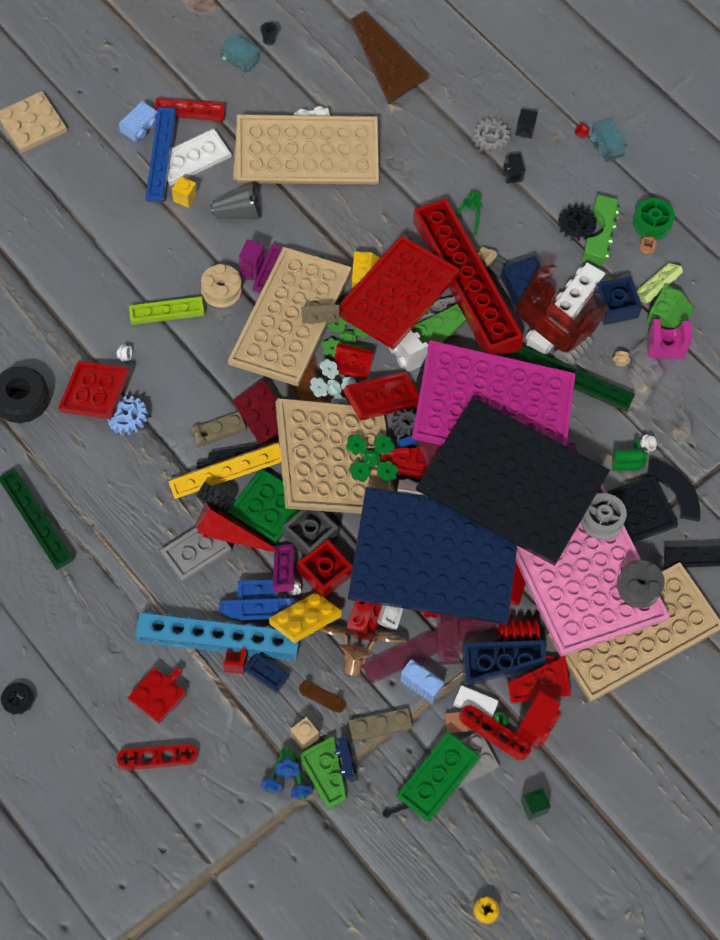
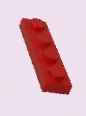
(193, 109)

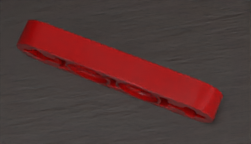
(496, 730)
(157, 760)

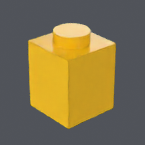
(184, 192)

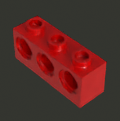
(364, 620)

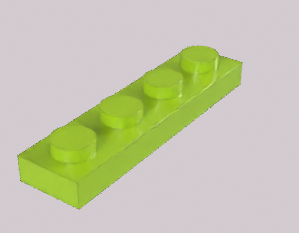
(166, 310)

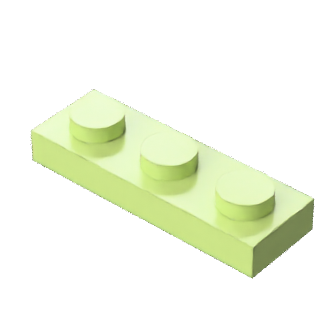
(656, 283)

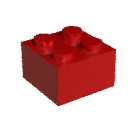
(325, 569)
(538, 720)

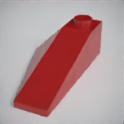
(217, 525)

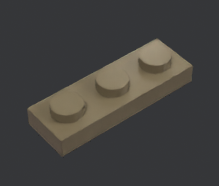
(380, 725)

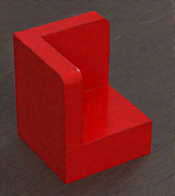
(235, 662)

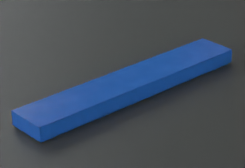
(161, 155)

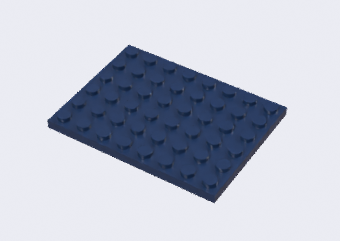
(430, 559)

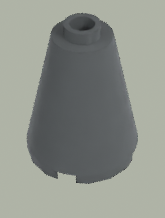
(238, 204)

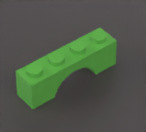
(596, 247)

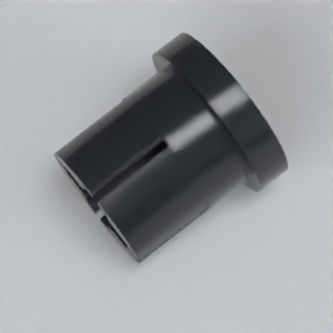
(268, 33)

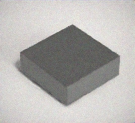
(496, 266)

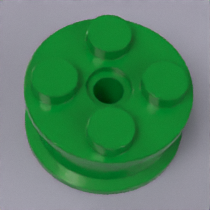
(653, 218)

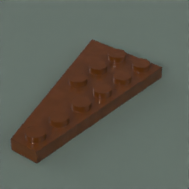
(390, 63)

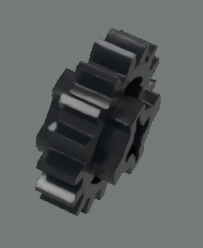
(577, 222)

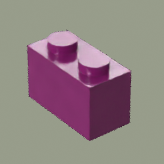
(251, 259)

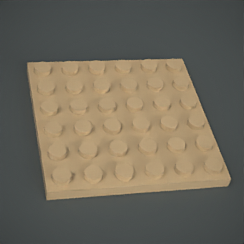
(317, 459)

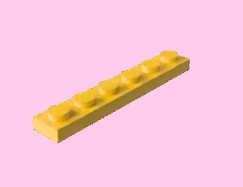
(226, 470)

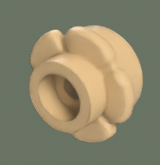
(621, 358)

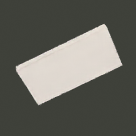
(196, 155)

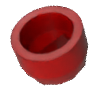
(582, 130)

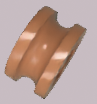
(646, 249)

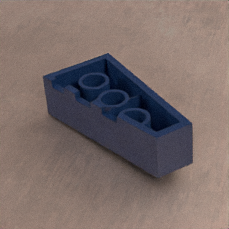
(498, 659)

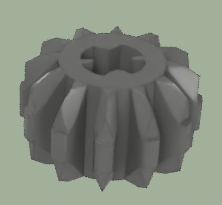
(399, 423)

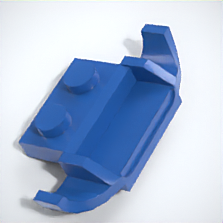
(255, 601)

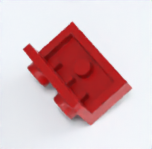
(353, 361)

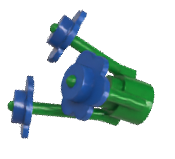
(287, 766)

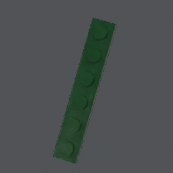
(35, 519)

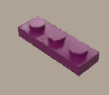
(267, 267)
(284, 568)

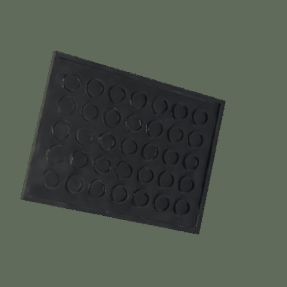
(513, 481)

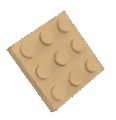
(31, 122)

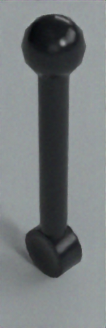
(387, 813)

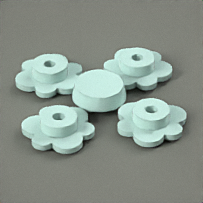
(332, 387)

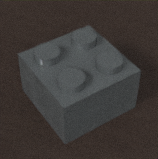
(309, 530)

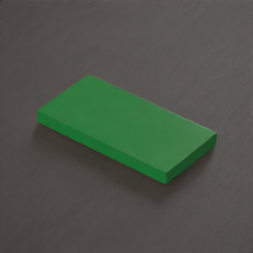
(438, 777)

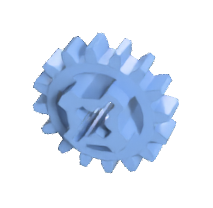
(128, 416)

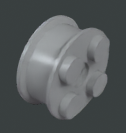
(604, 517)

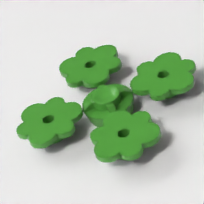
(346, 338)

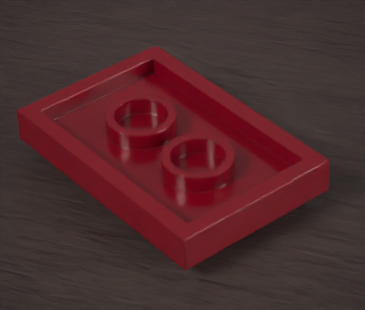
(259, 411)

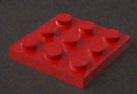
(94, 390)

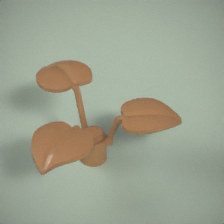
(357, 655)

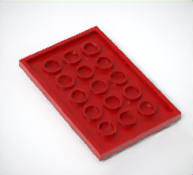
(397, 292)

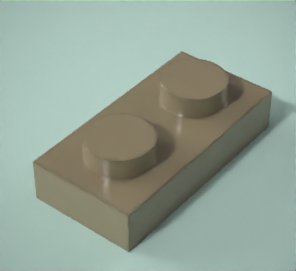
(320, 314)

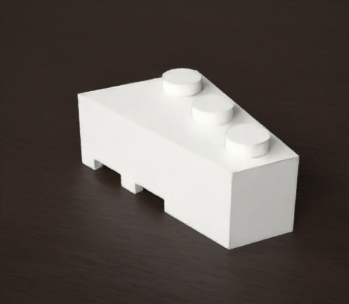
(410, 352)

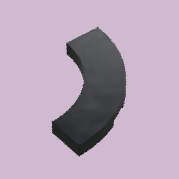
(679, 484)

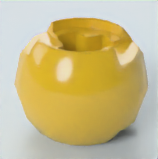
(494, 908)

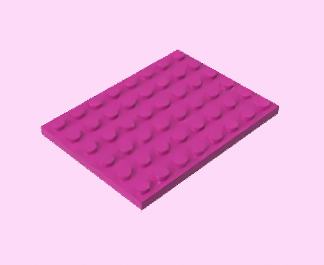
(517, 388)

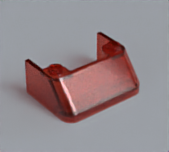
(549, 320)

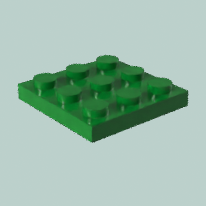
(263, 507)

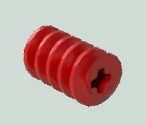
(519, 630)

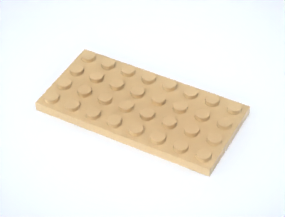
(307, 149)
(274, 336)
(620, 660)

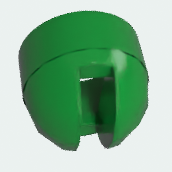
(504, 718)

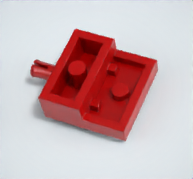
(158, 694)

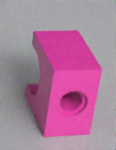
(677, 338)

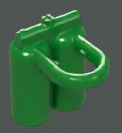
(629, 459)

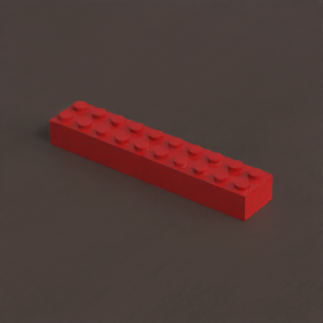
(473, 288)

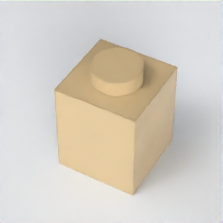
(304, 734)

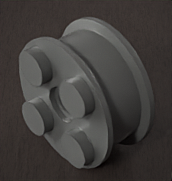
(640, 583)

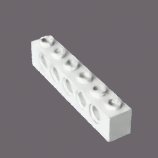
(588, 275)

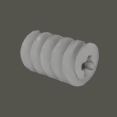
(571, 357)

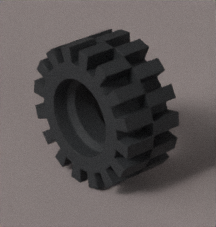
(215, 497)

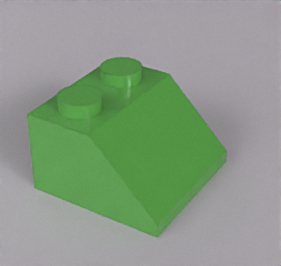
(671, 309)

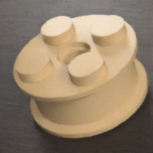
(221, 286)

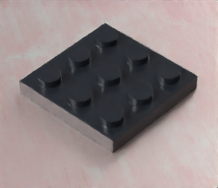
(645, 508)

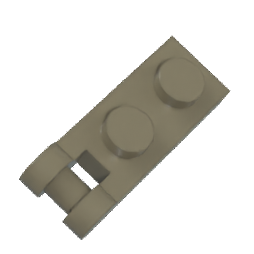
(218, 429)

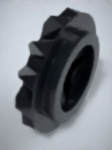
(9, 694)

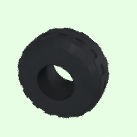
(29, 407)

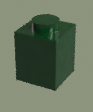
(535, 804)

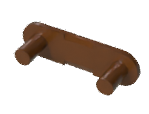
(322, 697)

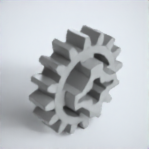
(491, 135)

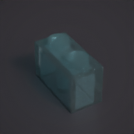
(240, 53)
(608, 140)

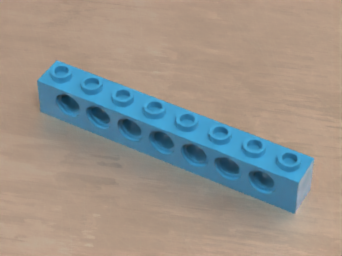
(186, 639)

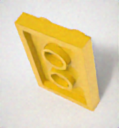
(305, 617)

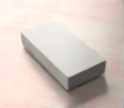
(470, 697)

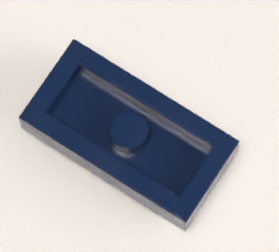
(266, 673)
(344, 751)

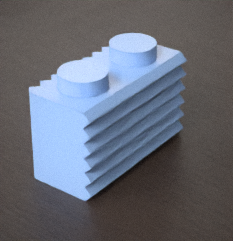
(138, 121)
(422, 681)

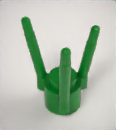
(472, 202)

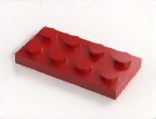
(382, 395)

